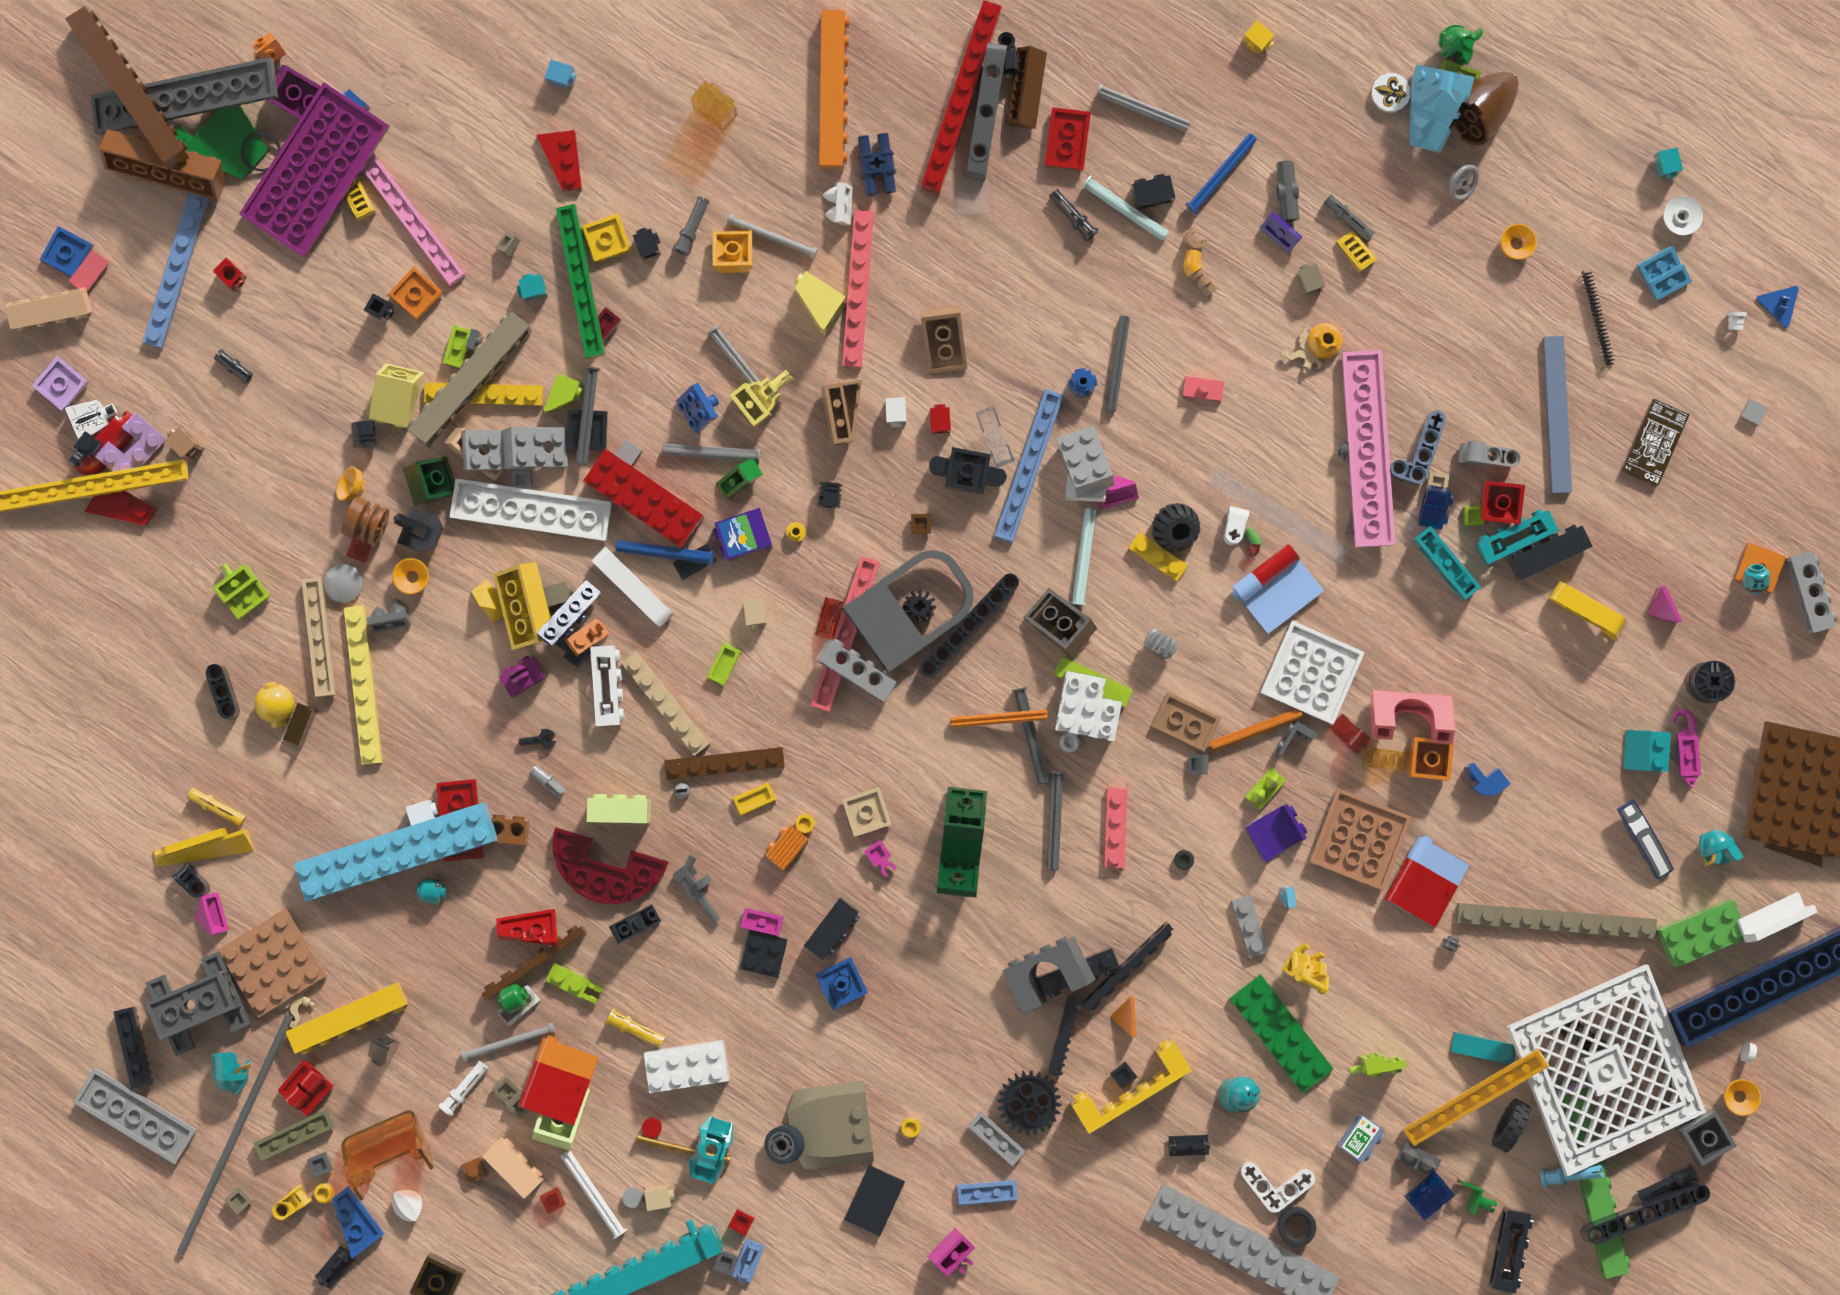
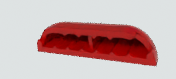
(115, 435)

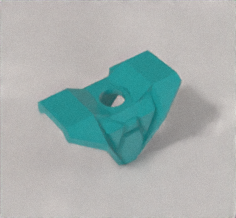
(711, 1132)

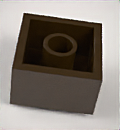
(437, 1277)

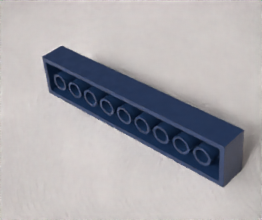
(1757, 989)

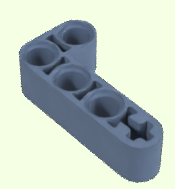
(1422, 446)

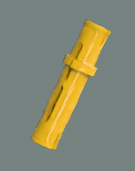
(195, 796)

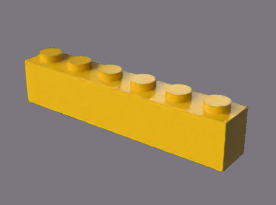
(346, 1018)

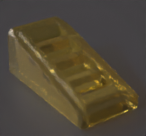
(1372, 760)

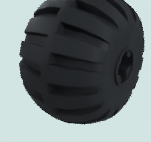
(1187, 527)

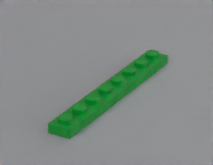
(580, 281)

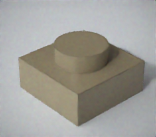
(508, 243)
(238, 1200)

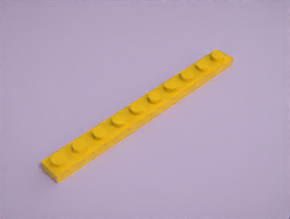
(93, 485)

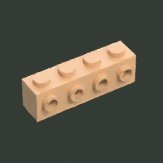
(48, 308)

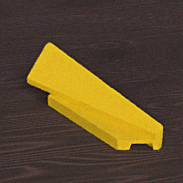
(205, 846)

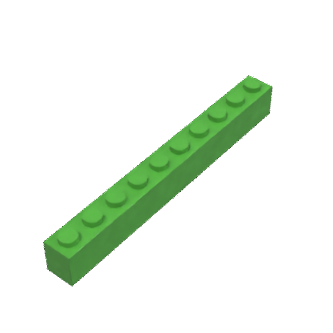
(1598, 1199)

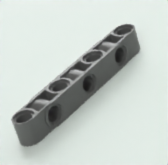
(988, 97)

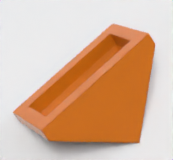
(1125, 1016)

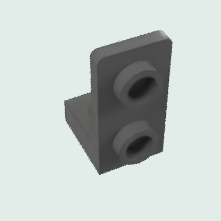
(1303, 732)

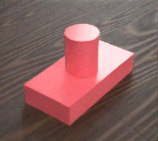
(1203, 388)

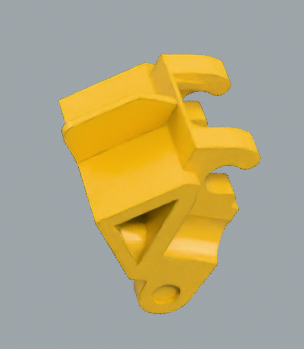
(1308, 968)

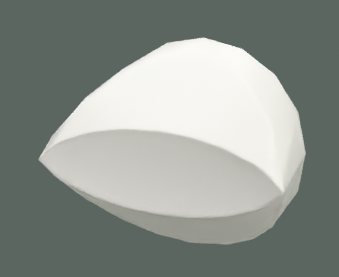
(407, 1205)

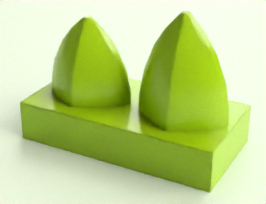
(1265, 788)

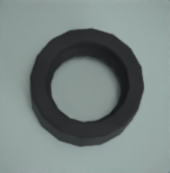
(1296, 1241)

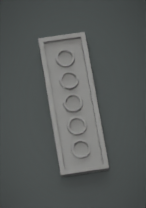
(135, 1115)

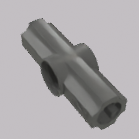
(1287, 191)

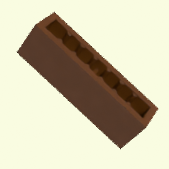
(1026, 88)

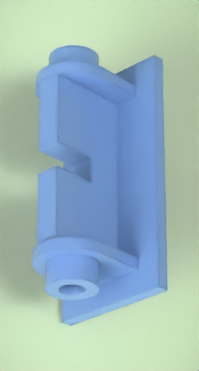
(748, 1261)

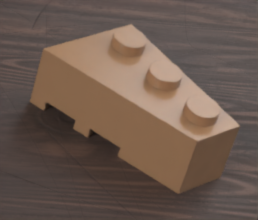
(840, 410)

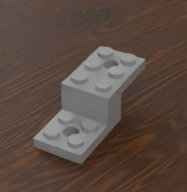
(515, 448)

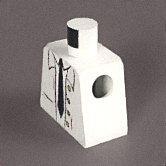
(90, 417)

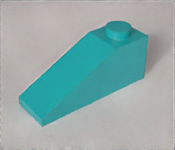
(1483, 1048)

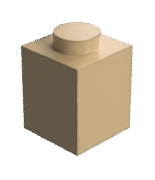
(755, 613)
(659, 1197)

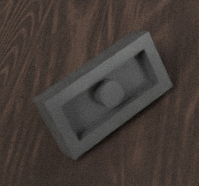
(397, 618)
(1418, 1159)

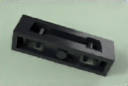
(1517, 1261)

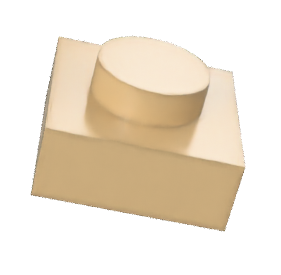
(1438, 479)

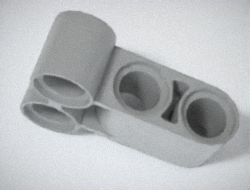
(1476, 453)

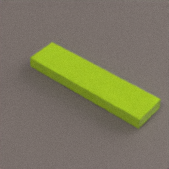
(1112, 689)

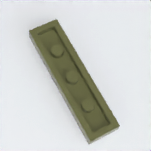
(294, 1134)

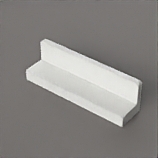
(1774, 917)

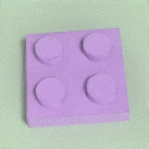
(60, 383)

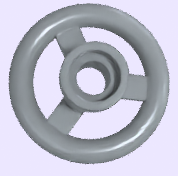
(1461, 180)

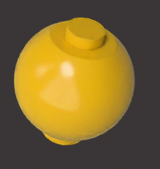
(274, 704)

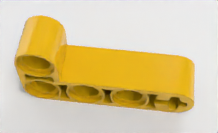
(1590, 610)

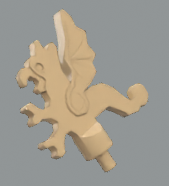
(1304, 353)
(295, 1002)

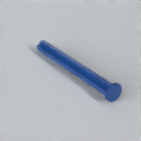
(1221, 173)
(665, 552)

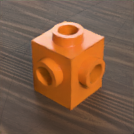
(267, 47)

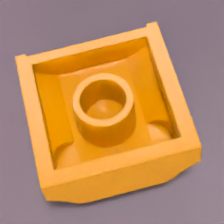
(732, 251)

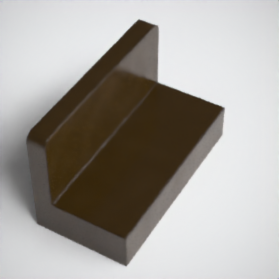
(300, 724)

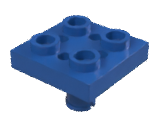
(697, 407)
(828, 978)

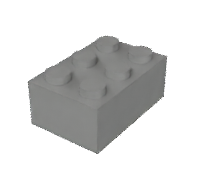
(1085, 461)

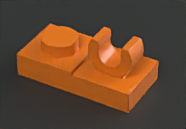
(587, 637)

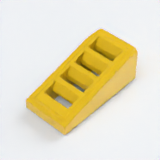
(360, 215)
(1350, 255)

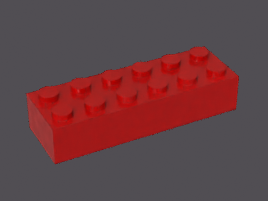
(643, 498)

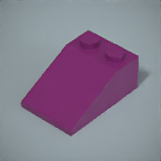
(293, 91)

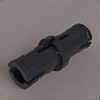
(233, 366)

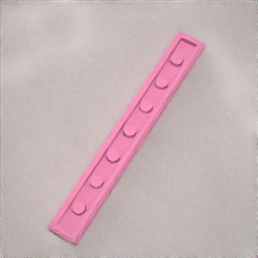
(413, 221)

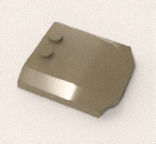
(832, 1124)

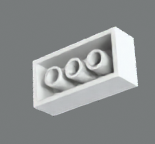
(686, 1066)

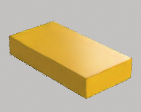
(754, 799)

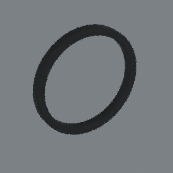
(244, 142)

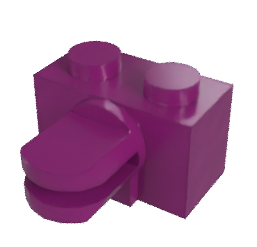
(522, 676)

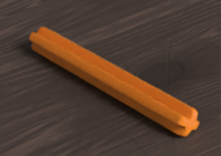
(999, 718)
(1255, 730)

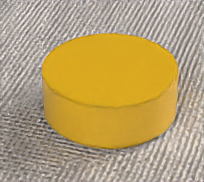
(804, 823)
(910, 1127)

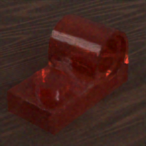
(1350, 734)

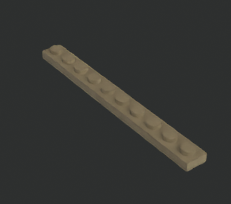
(1556, 920)

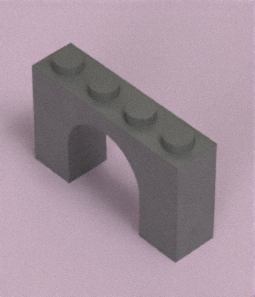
(1064, 955)

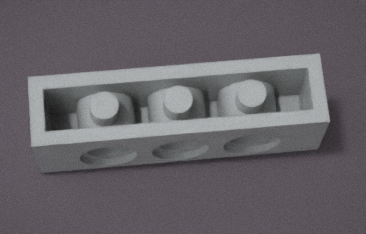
(1801, 587)
(879, 690)

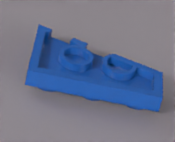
(357, 1223)

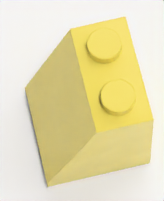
(820, 300)
(395, 395)

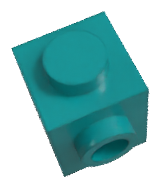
(1668, 163)
(531, 287)

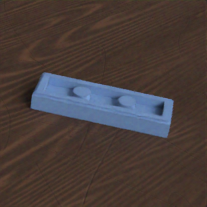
(987, 1192)

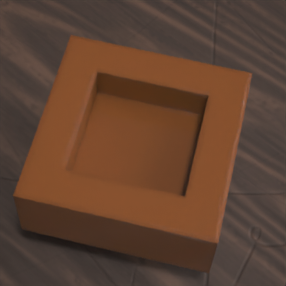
(474, 1170)

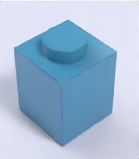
(560, 74)

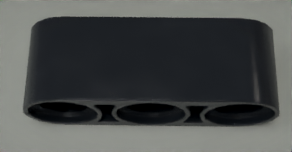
(230, 697)

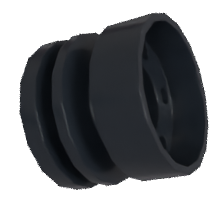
(1699, 686)

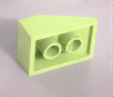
(557, 1132)

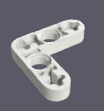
(1278, 1193)

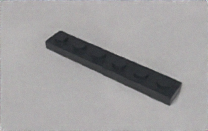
(1134, 961)

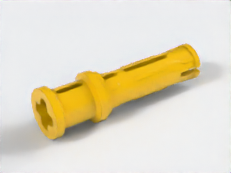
(626, 1024)

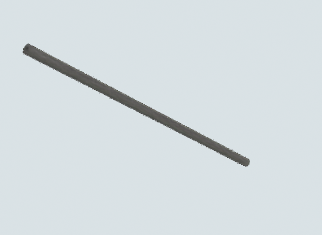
(235, 1133)

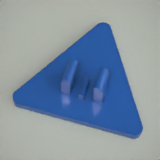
(1780, 304)

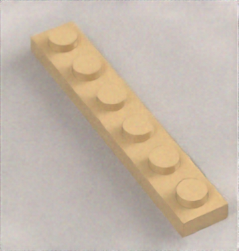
(318, 637)
(665, 703)

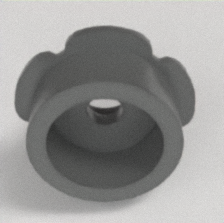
(1343, 450)
(1451, 943)

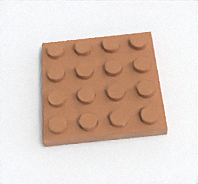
(1360, 839)
(272, 962)

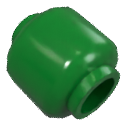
(513, 998)

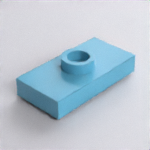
(1287, 897)

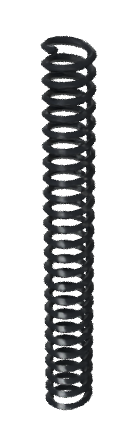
(1597, 319)

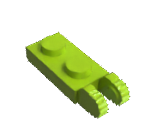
(572, 982)

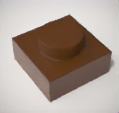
(920, 523)

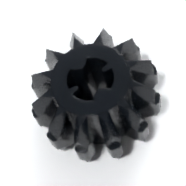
(924, 611)

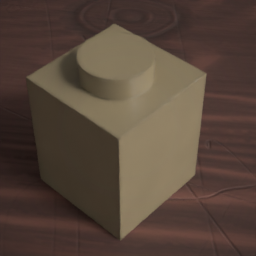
(1310, 279)
(558, 593)

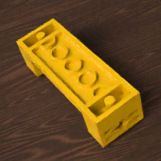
(1176, 1068)

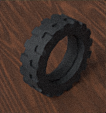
(1511, 1125)

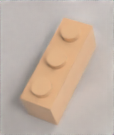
(513, 1167)

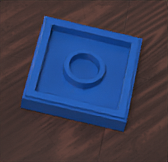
(65, 251)

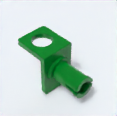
(1477, 1200)

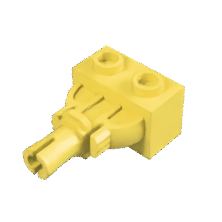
(757, 400)

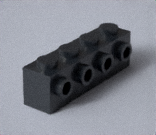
(1549, 553)
(1099, 963)

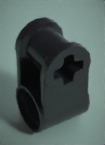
(188, 878)

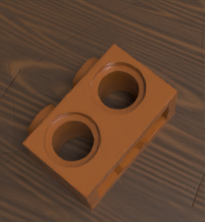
(507, 835)

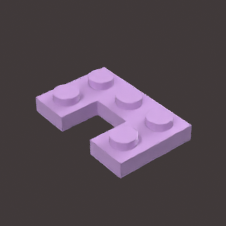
(146, 443)

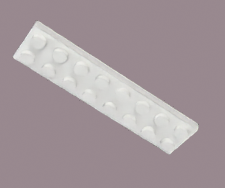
(530, 509)

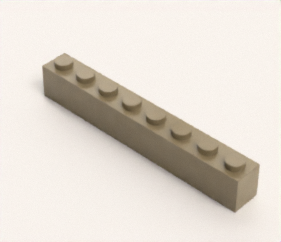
(469, 379)

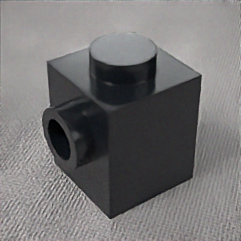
(647, 243)
(379, 308)

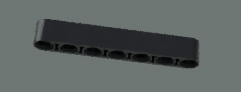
(974, 617)
(1636, 1211)

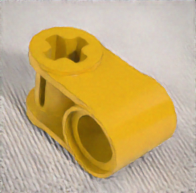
(293, 1201)

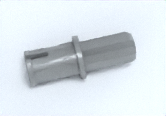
(547, 781)

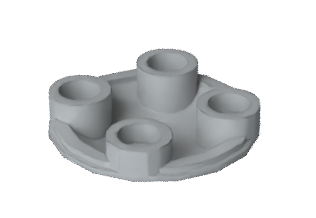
(343, 583)

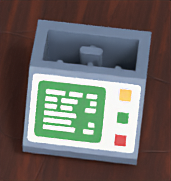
(1361, 1138)

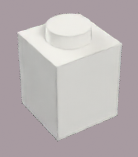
(895, 411)
(422, 812)

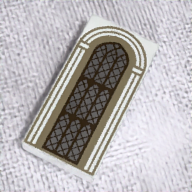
(510, 1018)

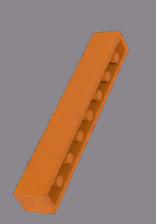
(832, 89)

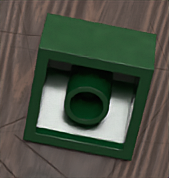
(429, 480)

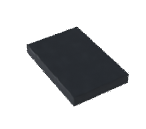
(874, 1200)

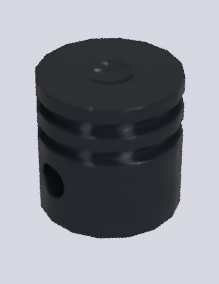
(363, 434)
(829, 495)

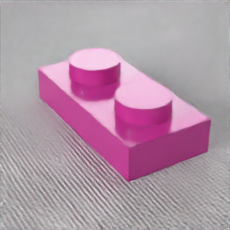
(762, 921)

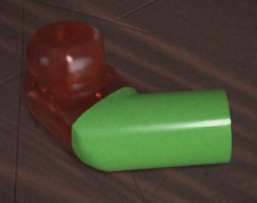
(1254, 542)

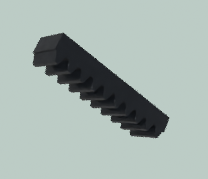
(1061, 1038)
(133, 1047)

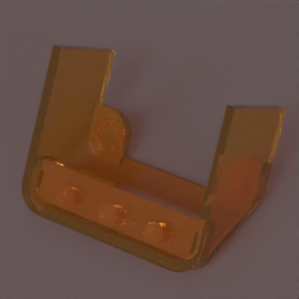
(382, 1144)

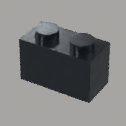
(1152, 192)

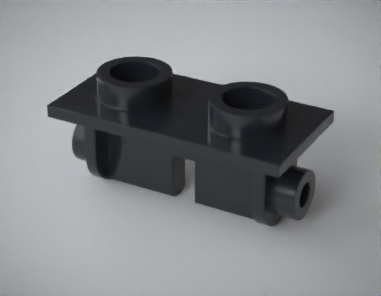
(1188, 1145)
(334, 1268)

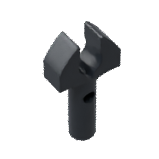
(538, 739)

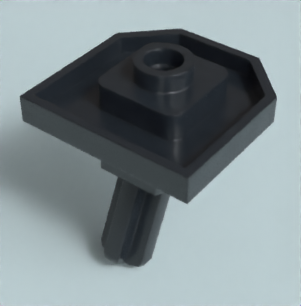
(419, 530)

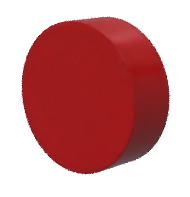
(651, 1127)

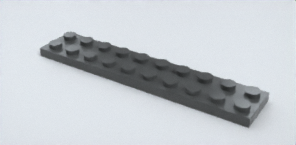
(192, 94)

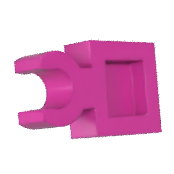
(878, 855)

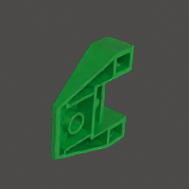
(223, 139)

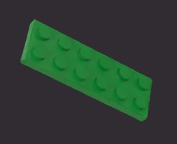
(1281, 1033)

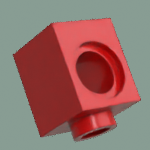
(224, 268)
(940, 419)

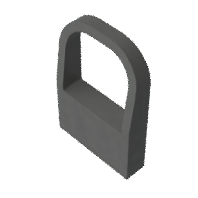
(885, 623)

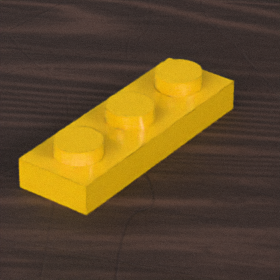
(1158, 557)

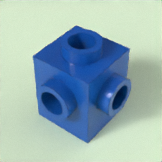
(1079, 389)

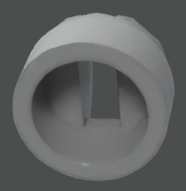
(682, 795)

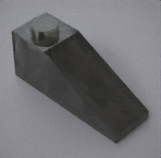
(382, 1049)

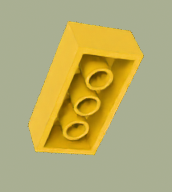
(522, 604)

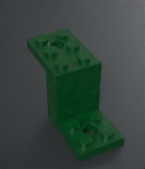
(962, 842)

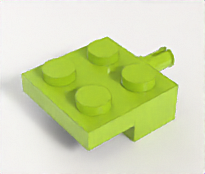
(241, 590)
(1375, 1064)

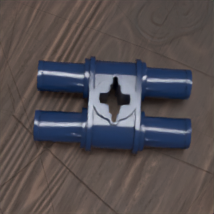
(869, 170)

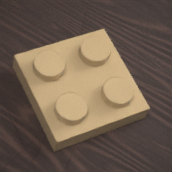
(866, 811)

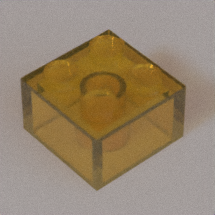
(714, 106)

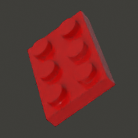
(1067, 139)

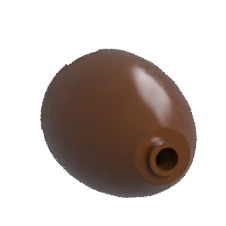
(1487, 107)

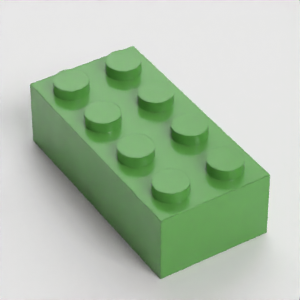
(1700, 933)

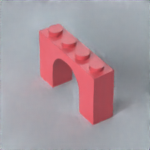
(1434, 708)

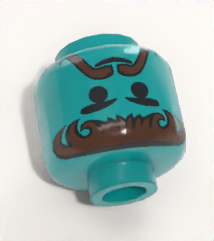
(1756, 579)
(431, 891)

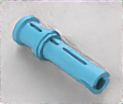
(1558, 1177)

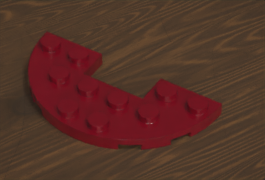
(601, 880)

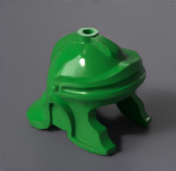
(1459, 43)

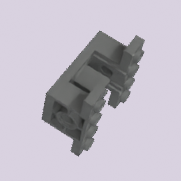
(211, 996)

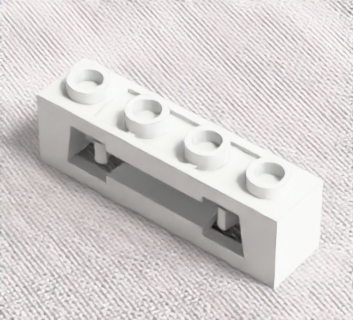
(616, 694)

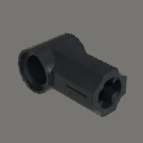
(1010, 63)

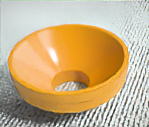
(1525, 235)
(1318, 346)
(350, 484)
(401, 572)
(1751, 1100)

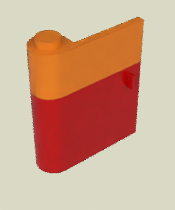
(558, 1080)

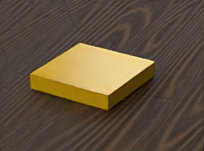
(606, 238)

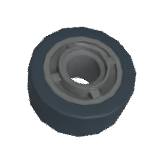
(774, 1146)

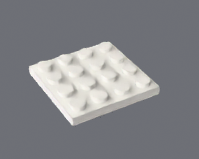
(1312, 672)

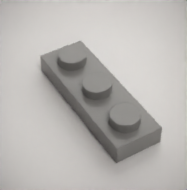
(1249, 926)
(996, 1138)

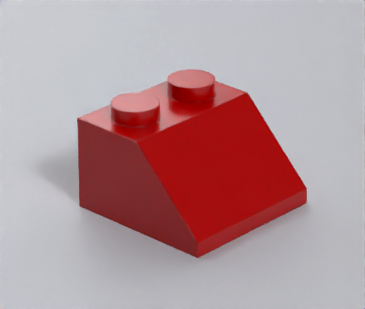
(1501, 502)

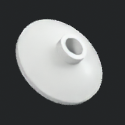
(1689, 209)

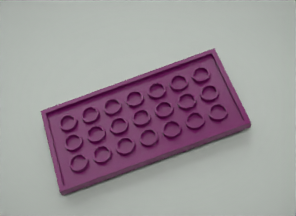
(314, 170)

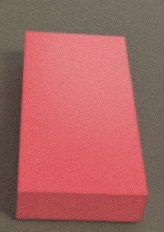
(88, 270)

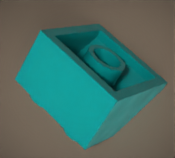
(1647, 750)

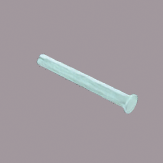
(1125, 208)
(1084, 557)

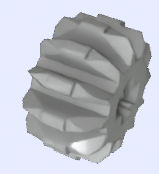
(1160, 643)

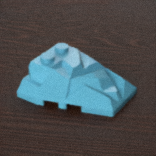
(1434, 105)

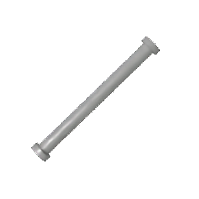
(772, 236)
(466, 1055)

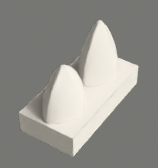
(843, 198)

